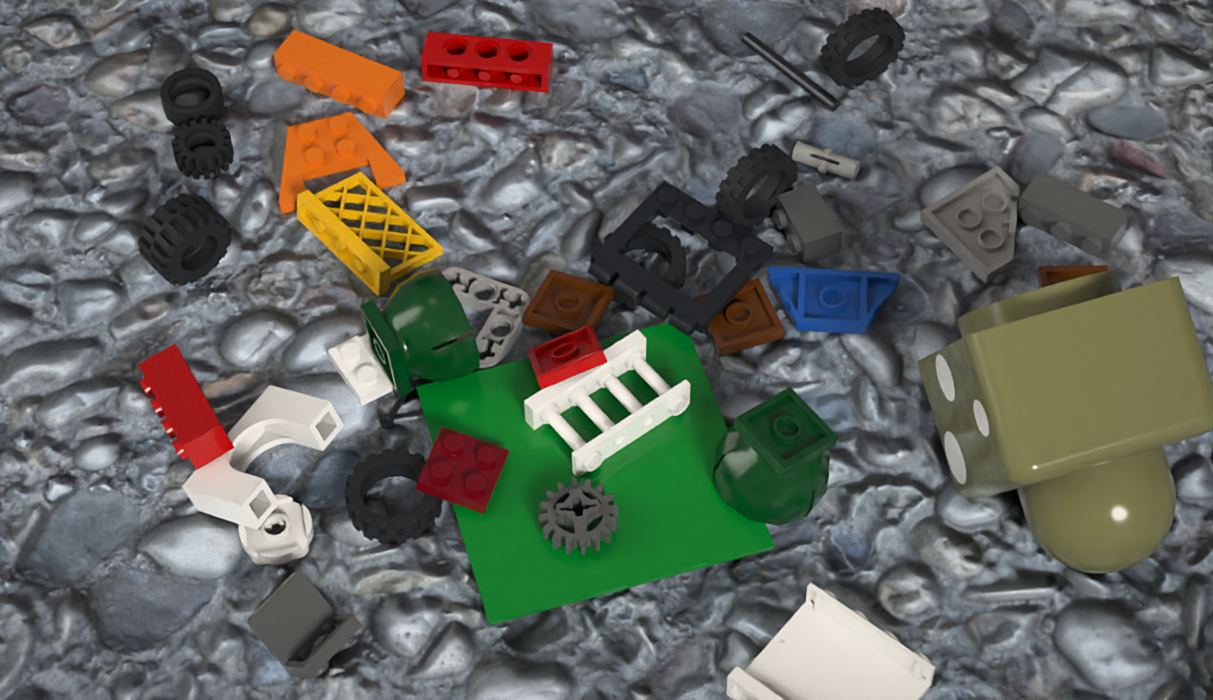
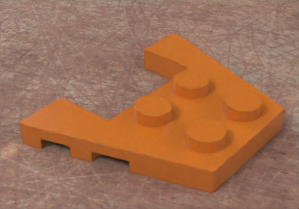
(330, 148)

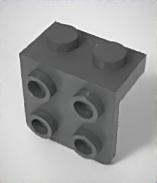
(302, 627)

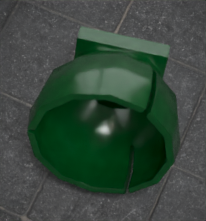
(420, 332)
(775, 460)

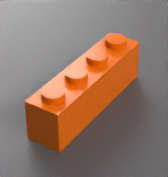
(339, 74)

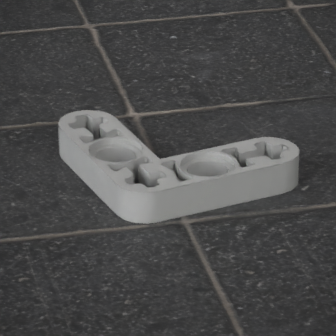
(497, 308)

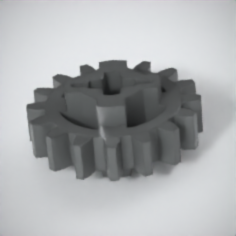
(578, 516)

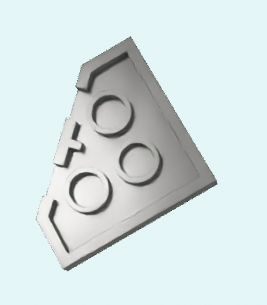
(979, 222)

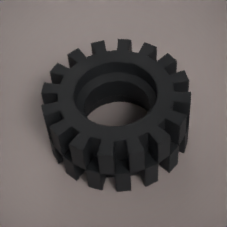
(201, 135)

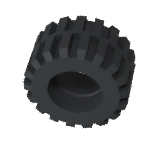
(185, 239)

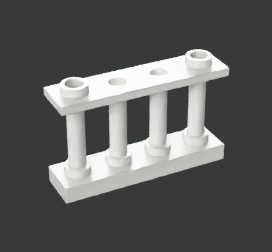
(622, 356)

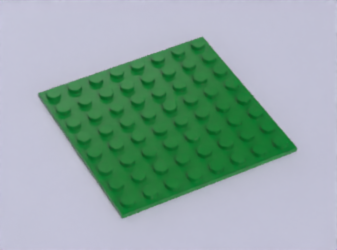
(661, 482)

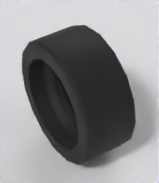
(185, 81)

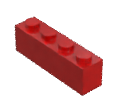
(185, 407)

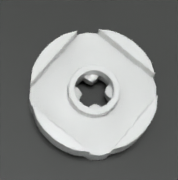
(287, 545)

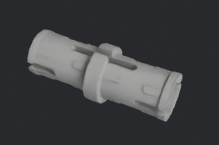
(805, 154)

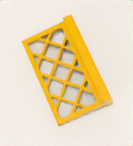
(348, 242)

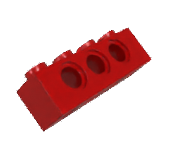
(487, 62)

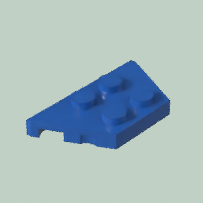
(832, 298)

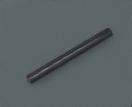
(791, 71)

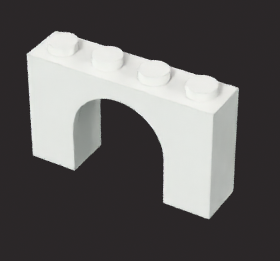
(274, 419)

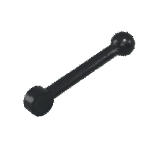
(387, 420)

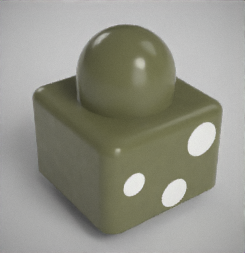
(1073, 410)

